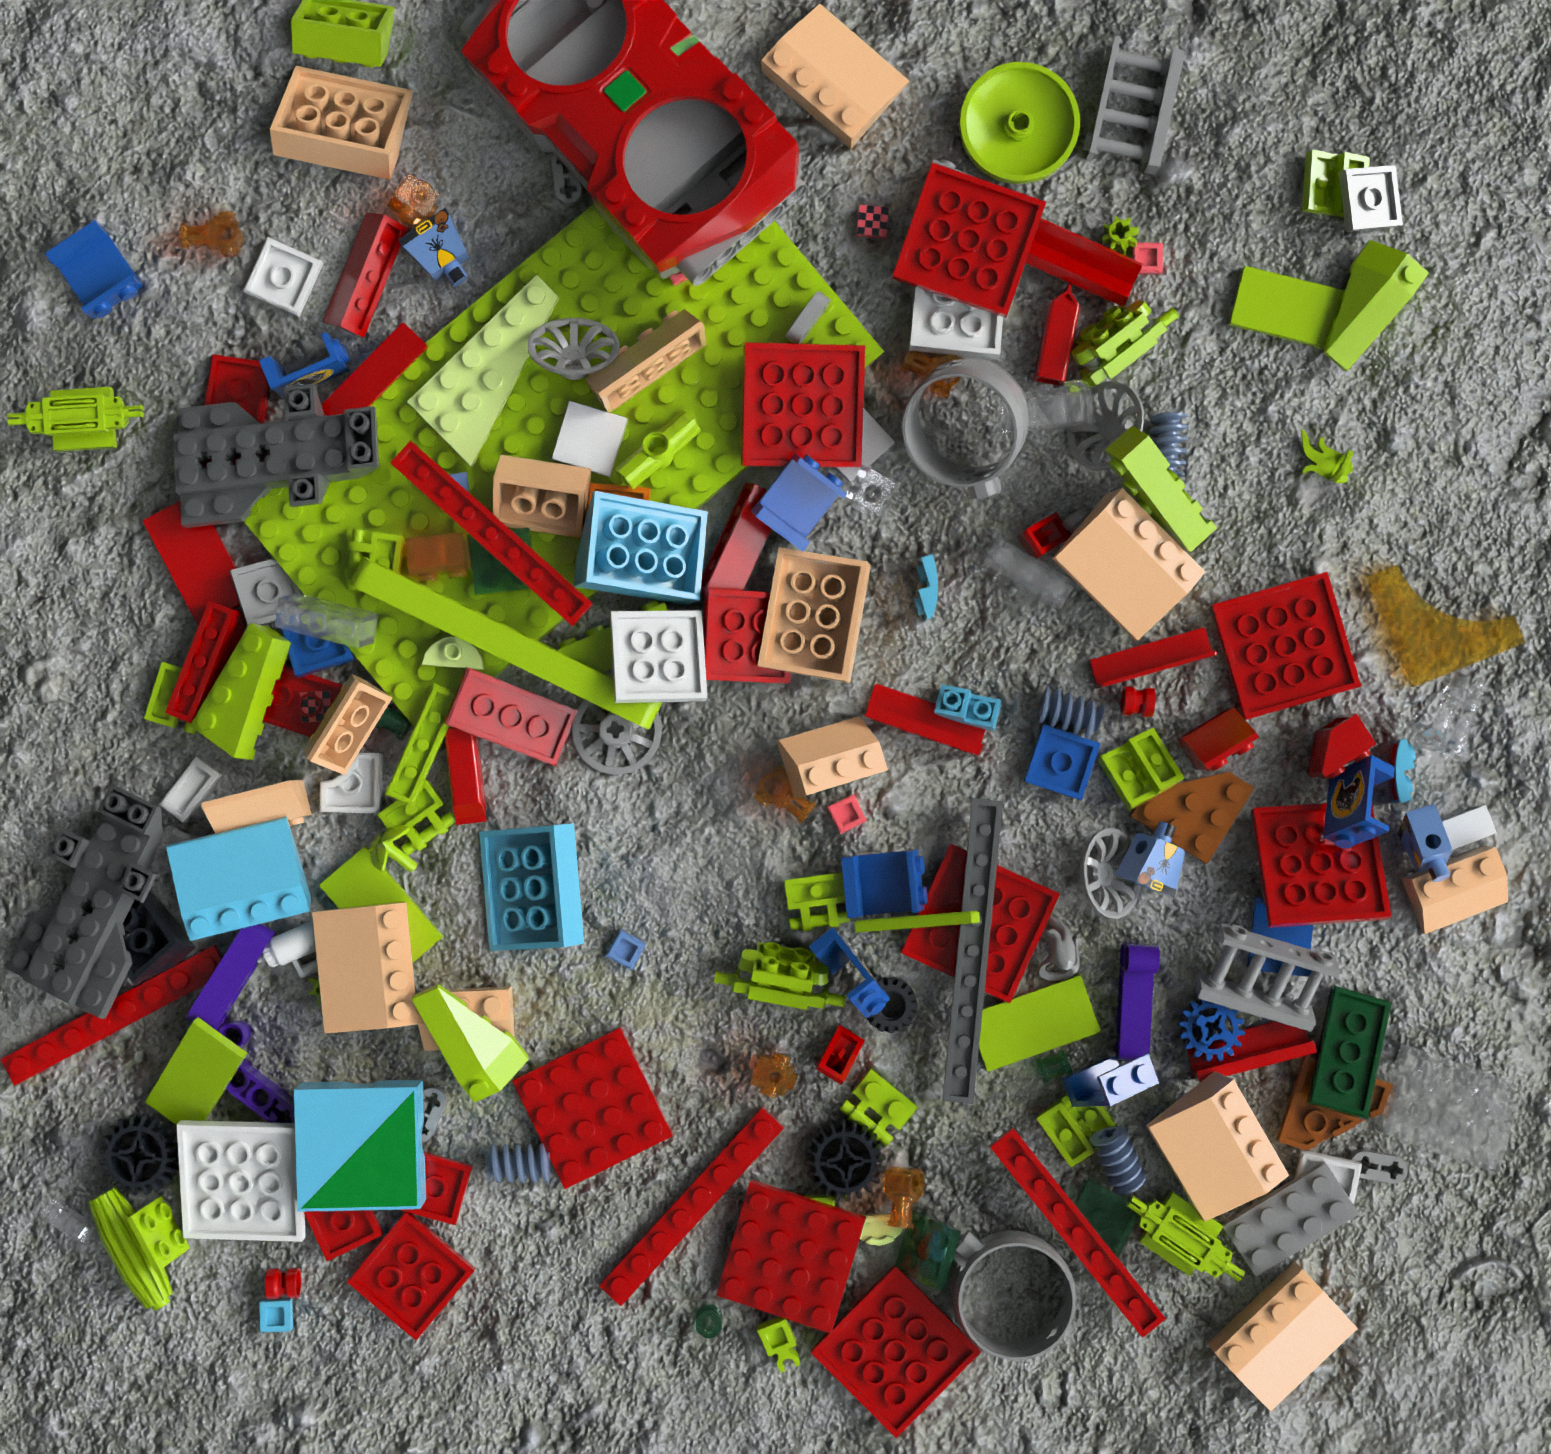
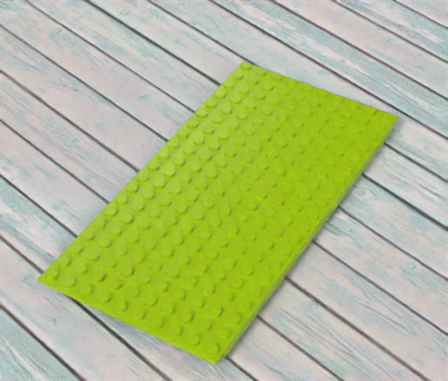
(599, 280)

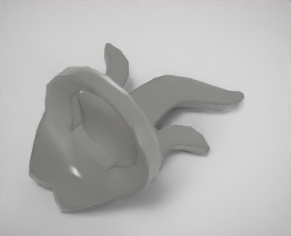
(1064, 952)

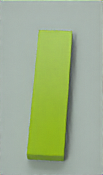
(421, 747)
(917, 921)

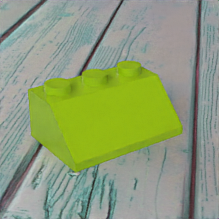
(343, 31)

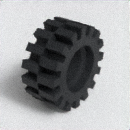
(908, 1009)

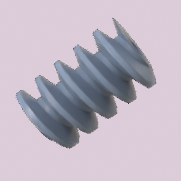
(1168, 437)
(1070, 712)
(1118, 1159)
(518, 1164)

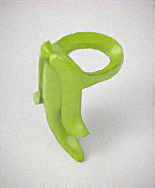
(1329, 463)

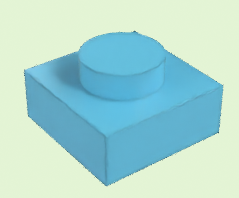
(276, 1315)

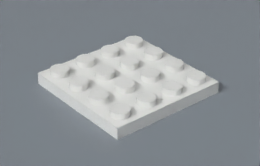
(239, 1181)

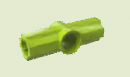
(644, 462)

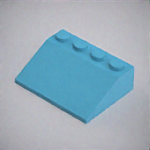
(641, 549)
(238, 878)
(531, 887)

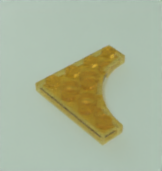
(1430, 640)

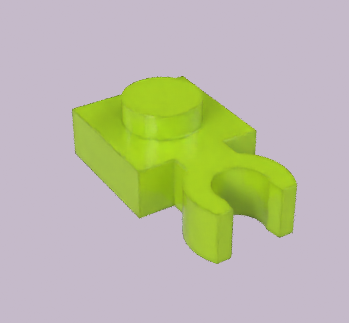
(779, 1340)

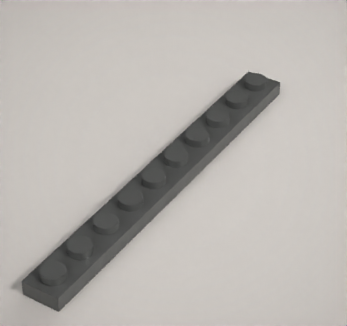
(972, 952)

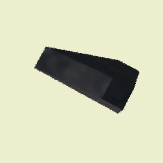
(153, 939)

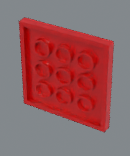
(969, 240)
(802, 403)
(1285, 645)
(1311, 877)
(1017, 924)
(592, 1107)
(791, 1256)
(895, 1351)

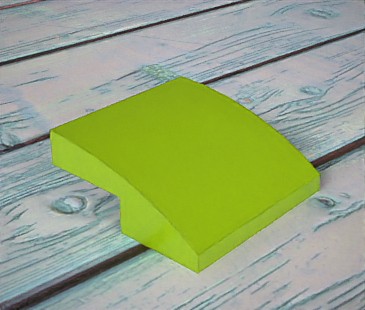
(1322, 180)
(1140, 769)
(1073, 1126)

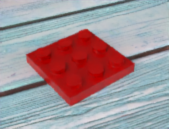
(734, 636)
(411, 1275)

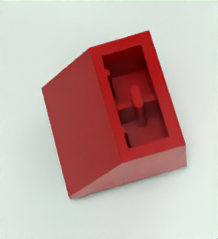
(1217, 739)
(1339, 744)

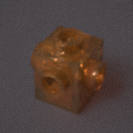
(413, 200)
(768, 1064)

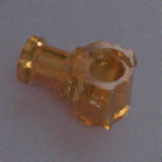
(211, 234)
(923, 365)
(784, 797)
(904, 1188)

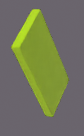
(1285, 307)
(362, 884)
(1036, 1023)
(196, 1074)

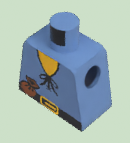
(438, 248)
(1426, 841)
(1154, 861)

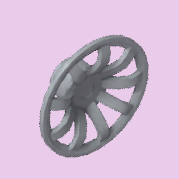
(573, 357)
(1108, 426)
(615, 733)
(1101, 874)

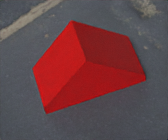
(1044, 536)
(839, 1054)

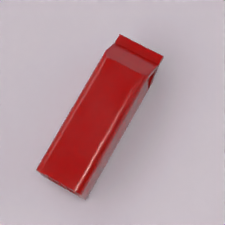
(1057, 339)
(465, 777)

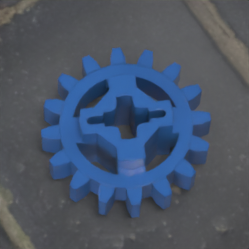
(1223, 1035)

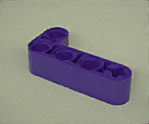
(230, 976)
(1135, 997)
(256, 1080)

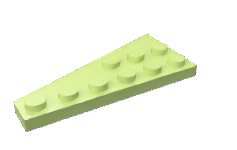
(478, 379)

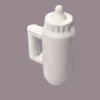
(290, 947)

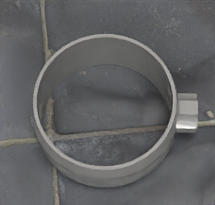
(980, 480)
(970, 1252)

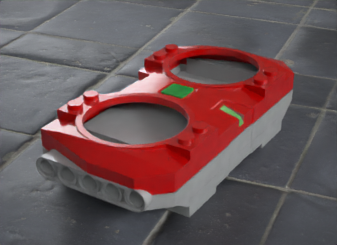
(644, 120)

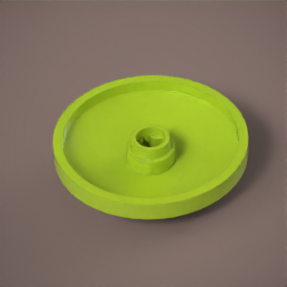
(1019, 122)

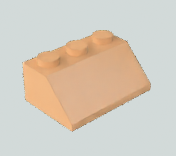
(541, 495)
(347, 725)
(831, 756)
(258, 806)
(1474, 886)
(491, 1002)

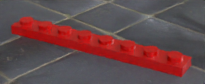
(491, 533)
(124, 1011)
(691, 1206)
(1077, 1232)

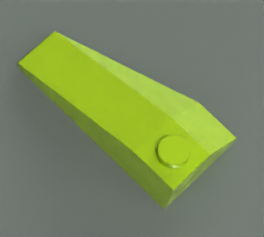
(1376, 291)
(473, 1048)

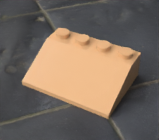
(833, 75)
(341, 122)
(647, 359)
(1128, 563)
(814, 614)
(365, 967)
(1217, 1147)
(1282, 1336)

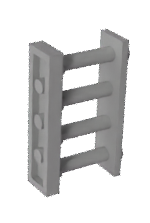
(1155, 125)
(1269, 1003)

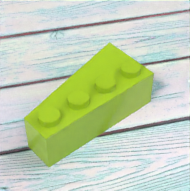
(1158, 488)
(242, 692)

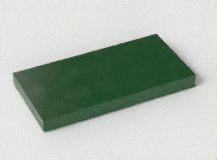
(1349, 1052)

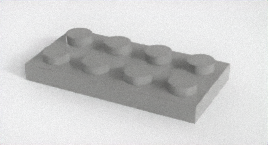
(1290, 1218)

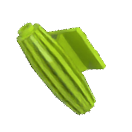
(139, 1244)

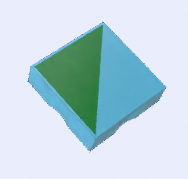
(359, 1145)

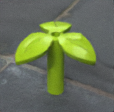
(383, 846)

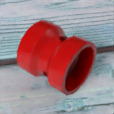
(1138, 701)
(283, 1283)

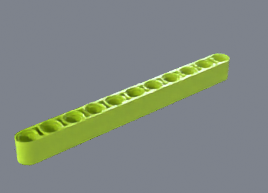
(497, 639)

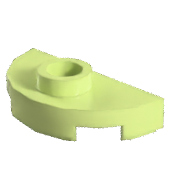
(453, 653)
(876, 1230)

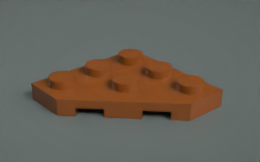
(1199, 811)
(1308, 1124)

